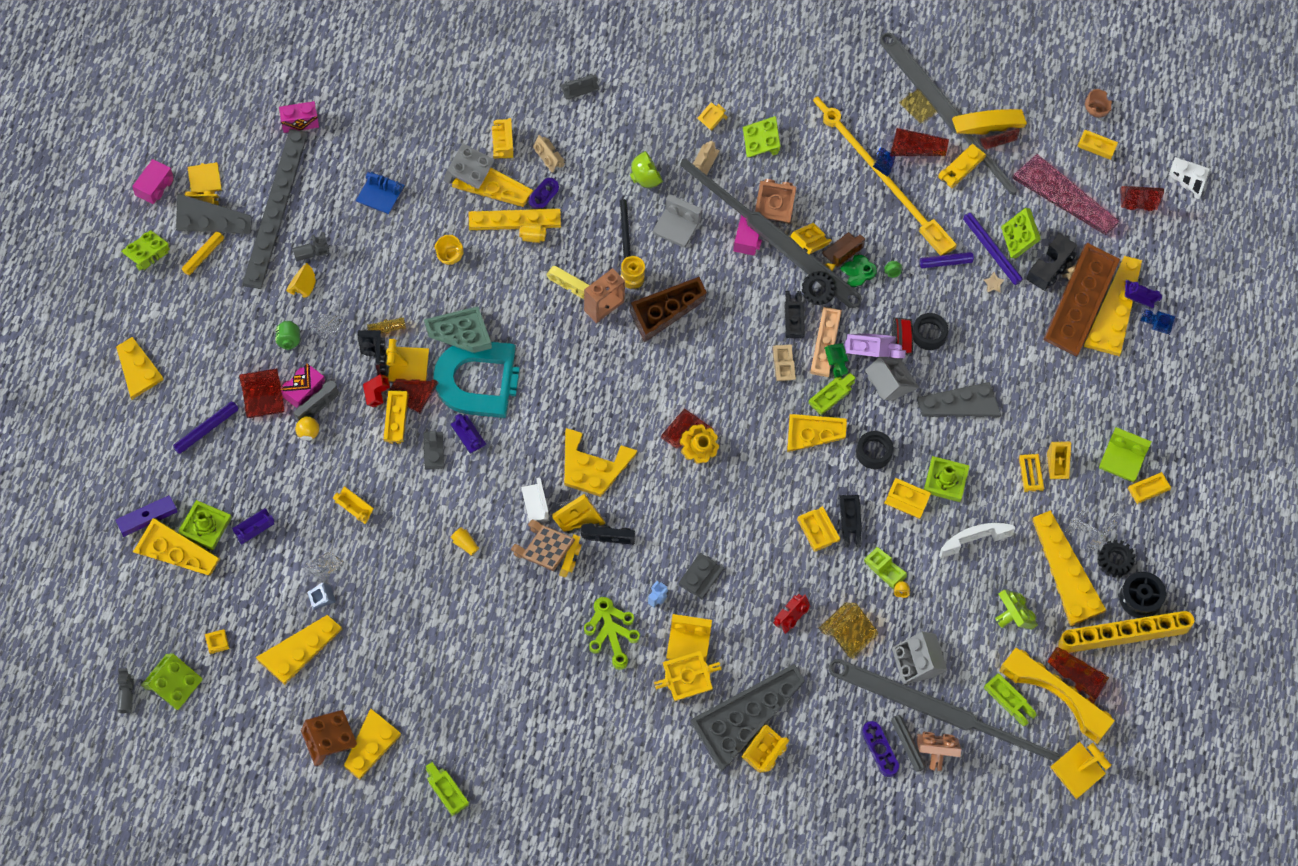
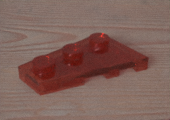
(918, 144)
(1082, 674)

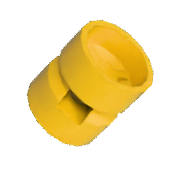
(633, 272)

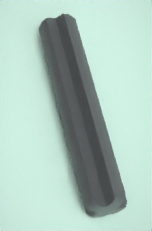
(908, 743)

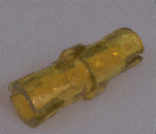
(388, 326)

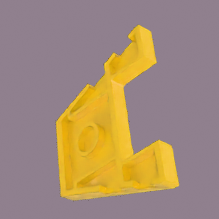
(591, 472)

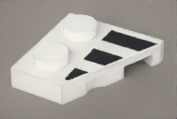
(1189, 175)

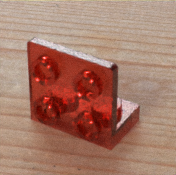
(1141, 197)
(262, 393)

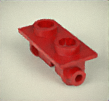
(797, 607)

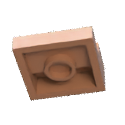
(776, 200)

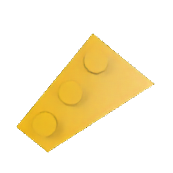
(137, 368)
(810, 431)

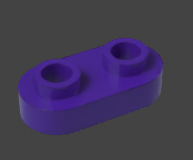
(543, 194)

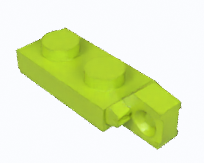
(831, 394)
(446, 789)

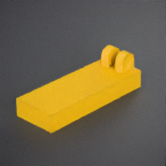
(395, 416)

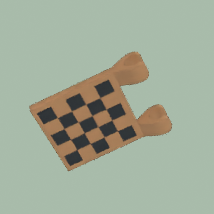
(546, 548)

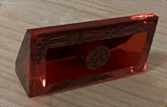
(1000, 138)

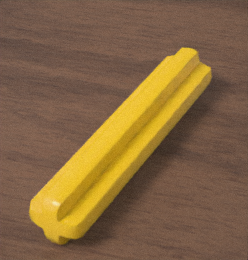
(202, 253)

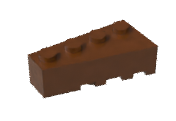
(665, 307)

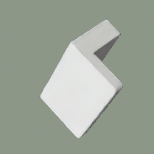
(535, 502)

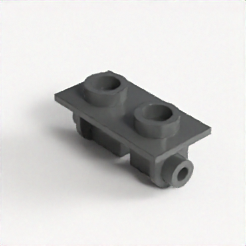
(580, 86)

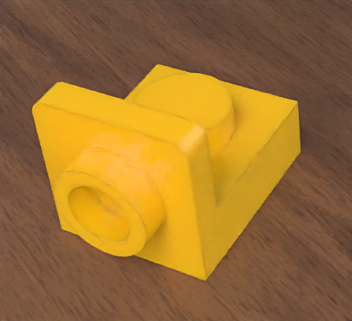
(712, 115)

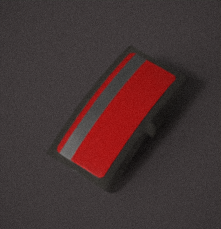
(903, 331)

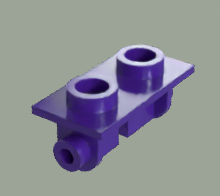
(1141, 294)
(467, 433)
(253, 526)

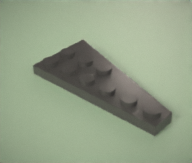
(736, 721)

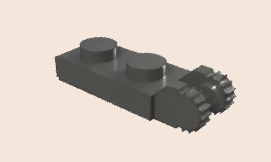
(317, 401)

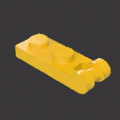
(962, 165)

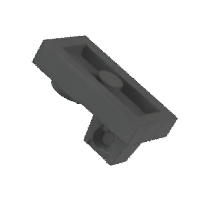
(433, 450)

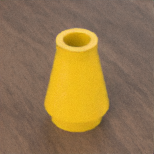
(464, 540)

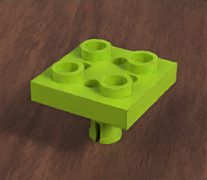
(1024, 234)
(948, 472)
(201, 514)
(1016, 611)

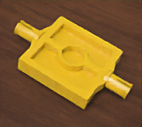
(687, 676)

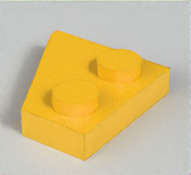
(576, 514)

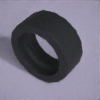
(930, 318)
(871, 462)

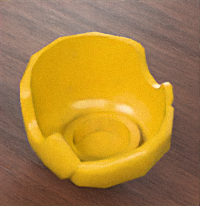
(449, 249)

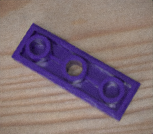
(142, 517)

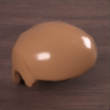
(1098, 99)

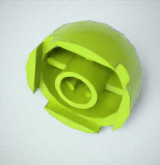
(644, 171)

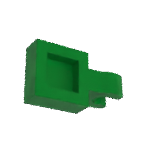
(837, 356)

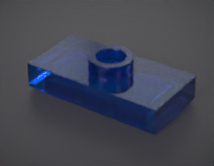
(883, 161)

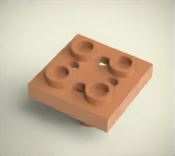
(938, 747)

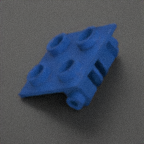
(380, 192)

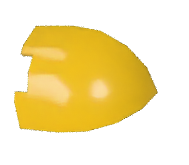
(303, 281)

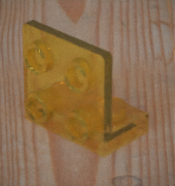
(849, 629)

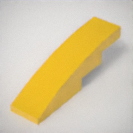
(991, 120)

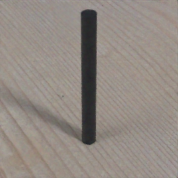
(625, 228)

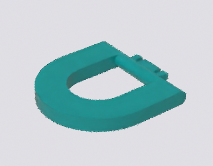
(474, 403)

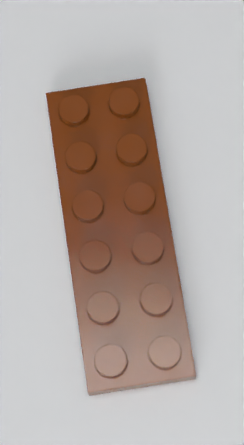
(1081, 299)

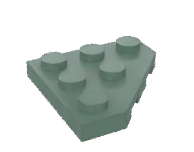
(461, 329)

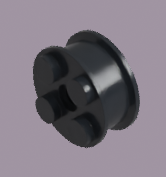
(1142, 594)

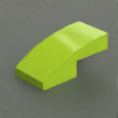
(884, 567)

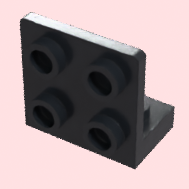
(372, 343)

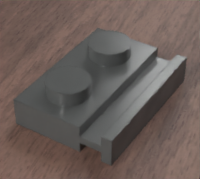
(701, 576)

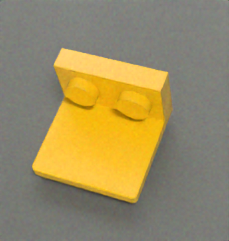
(688, 636)

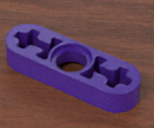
(883, 741)

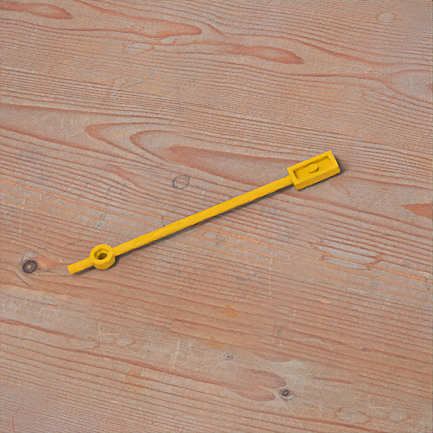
(930, 230)

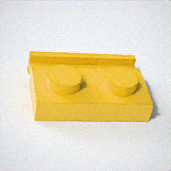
(811, 238)
(907, 498)
(818, 529)

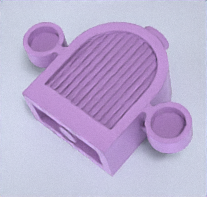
(873, 345)

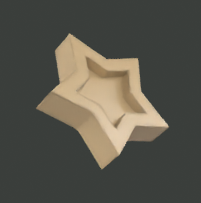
(993, 283)

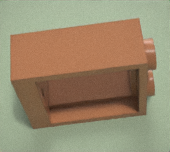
(597, 297)

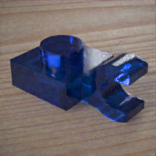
(1160, 321)

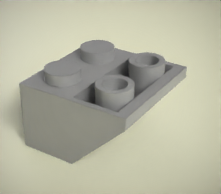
(919, 658)

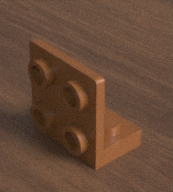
(327, 735)

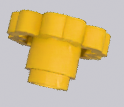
(699, 444)

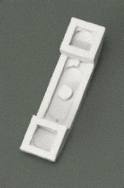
(997, 530)

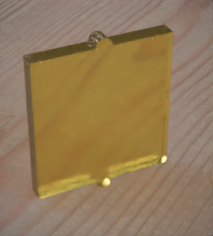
(918, 106)

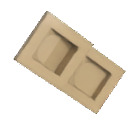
(783, 362)

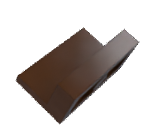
(844, 249)

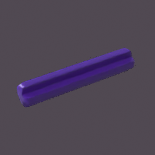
(946, 260)

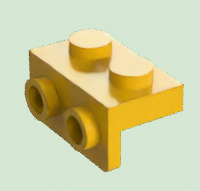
(765, 749)

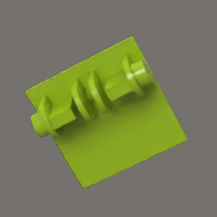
(762, 137)
(144, 248)

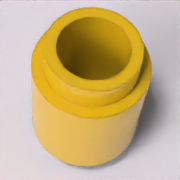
(532, 233)

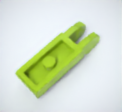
(1009, 698)

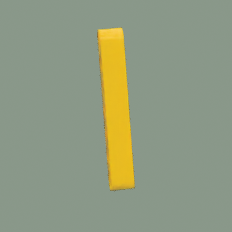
(1133, 626)

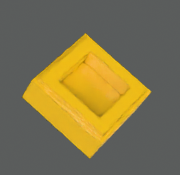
(217, 641)

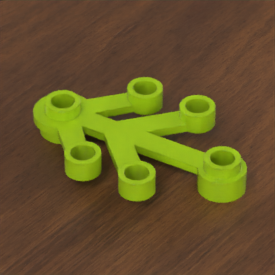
(610, 629)

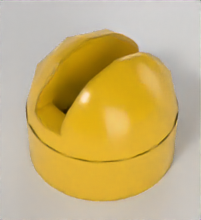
(902, 587)

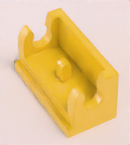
(502, 139)

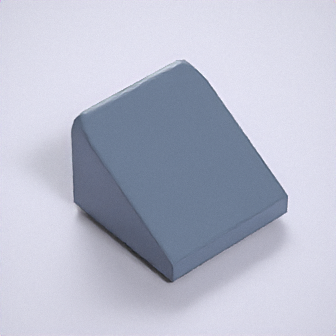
(321, 596)

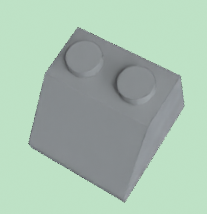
(891, 378)

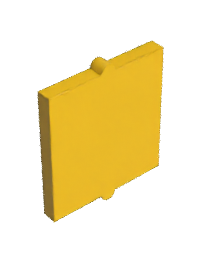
(204, 178)

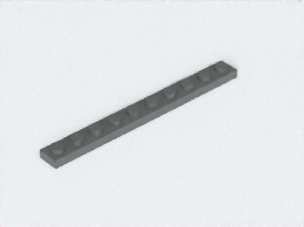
(275, 209)

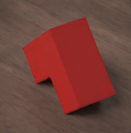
(374, 388)

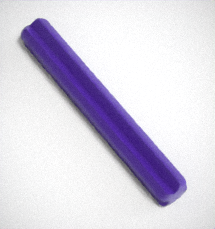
(205, 427)

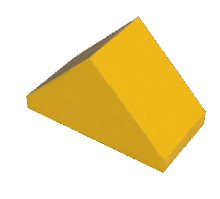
(1059, 459)

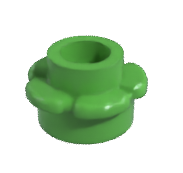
(893, 269)

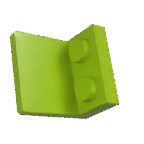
(1124, 454)
(172, 680)

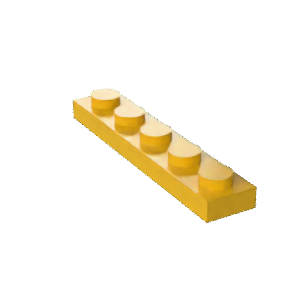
(513, 219)

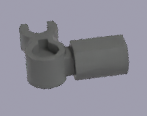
(306, 251)
(125, 695)

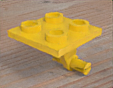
(406, 362)
(1079, 769)

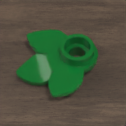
(857, 272)

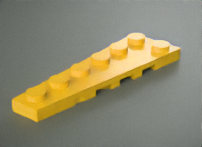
(1112, 319)
(1072, 582)

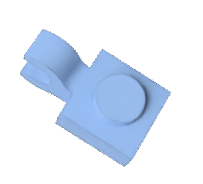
(658, 594)

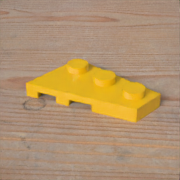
(372, 742)

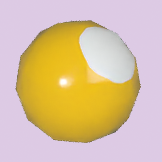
(307, 428)

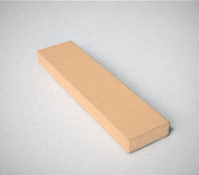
(826, 336)

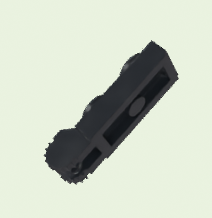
(794, 316)
(850, 518)
(608, 534)

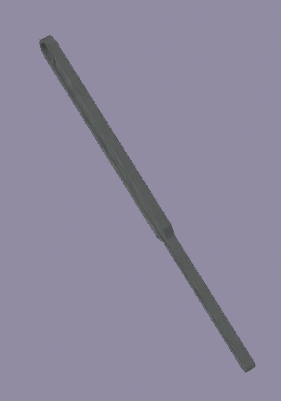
(937, 100)
(776, 237)
(930, 706)

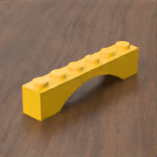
(1023, 669)

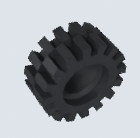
(830, 288)
(1121, 549)

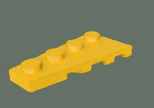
(498, 187)
(171, 547)
(296, 651)

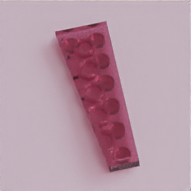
(1056, 188)

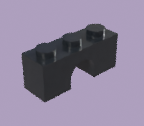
(1043, 273)

